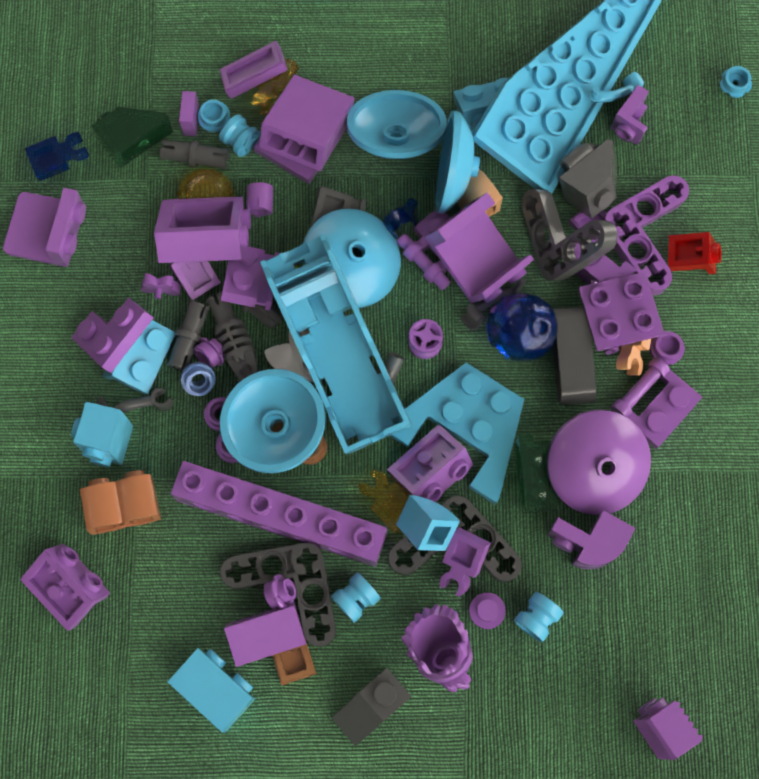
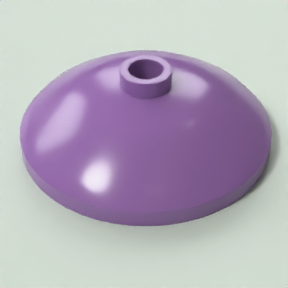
(579, 453)

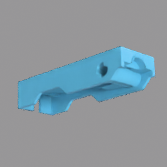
(337, 345)

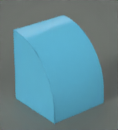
(427, 524)

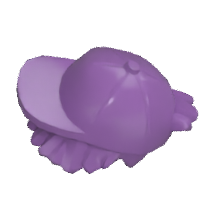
(440, 647)

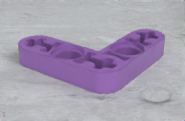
(636, 221)

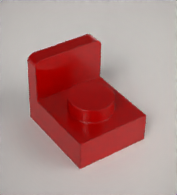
(693, 252)

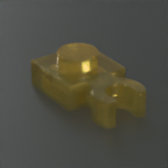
(389, 499)

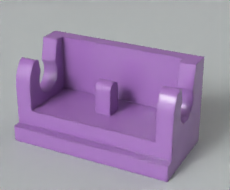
(264, 634)

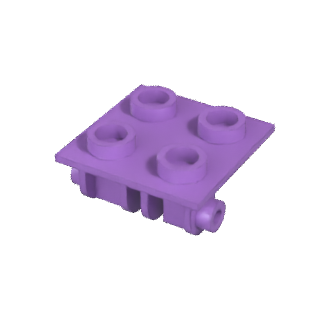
(621, 312)

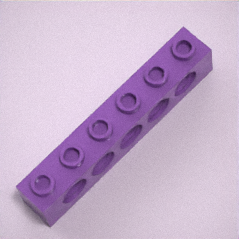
(279, 513)

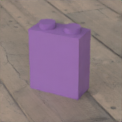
(306, 122)

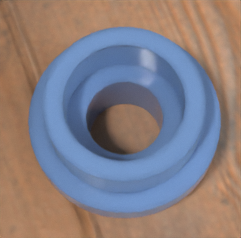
(200, 387)

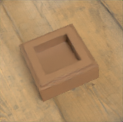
(294, 664)

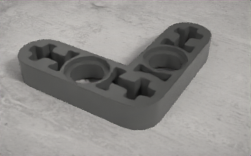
(541, 212)
(482, 524)
(292, 571)

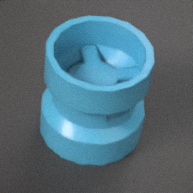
(355, 597)
(539, 616)

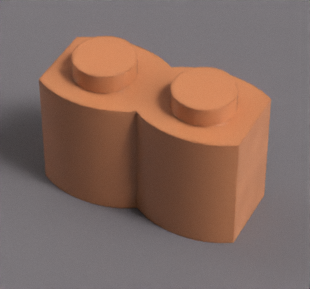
(120, 503)

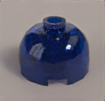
(522, 327)

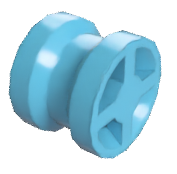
(239, 135)

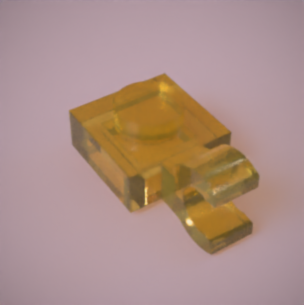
(270, 89)

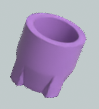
(259, 199)

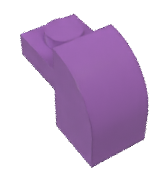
(598, 547)

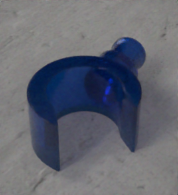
(400, 216)

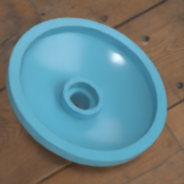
(396, 124)
(455, 163)
(378, 268)
(261, 403)

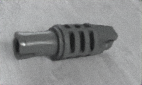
(234, 338)

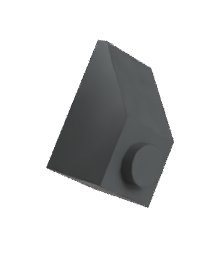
(592, 181)
(371, 706)

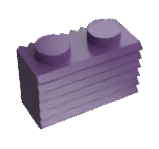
(666, 728)

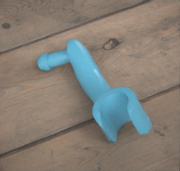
(629, 83)

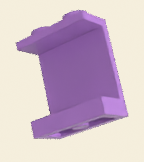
(476, 252)

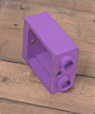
(202, 229)

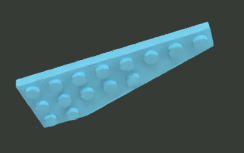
(546, 103)

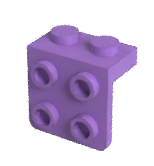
(45, 227)

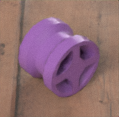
(426, 331)

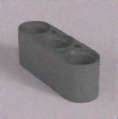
(574, 358)

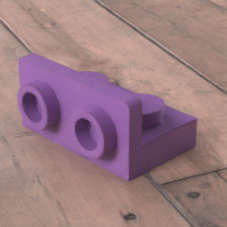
(432, 465)
(64, 585)

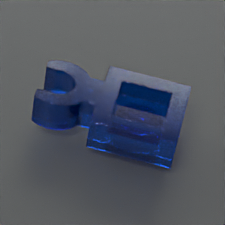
(51, 158)

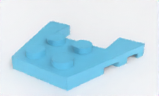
(476, 413)

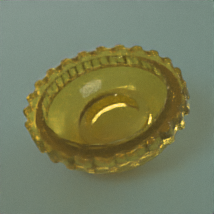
(205, 185)

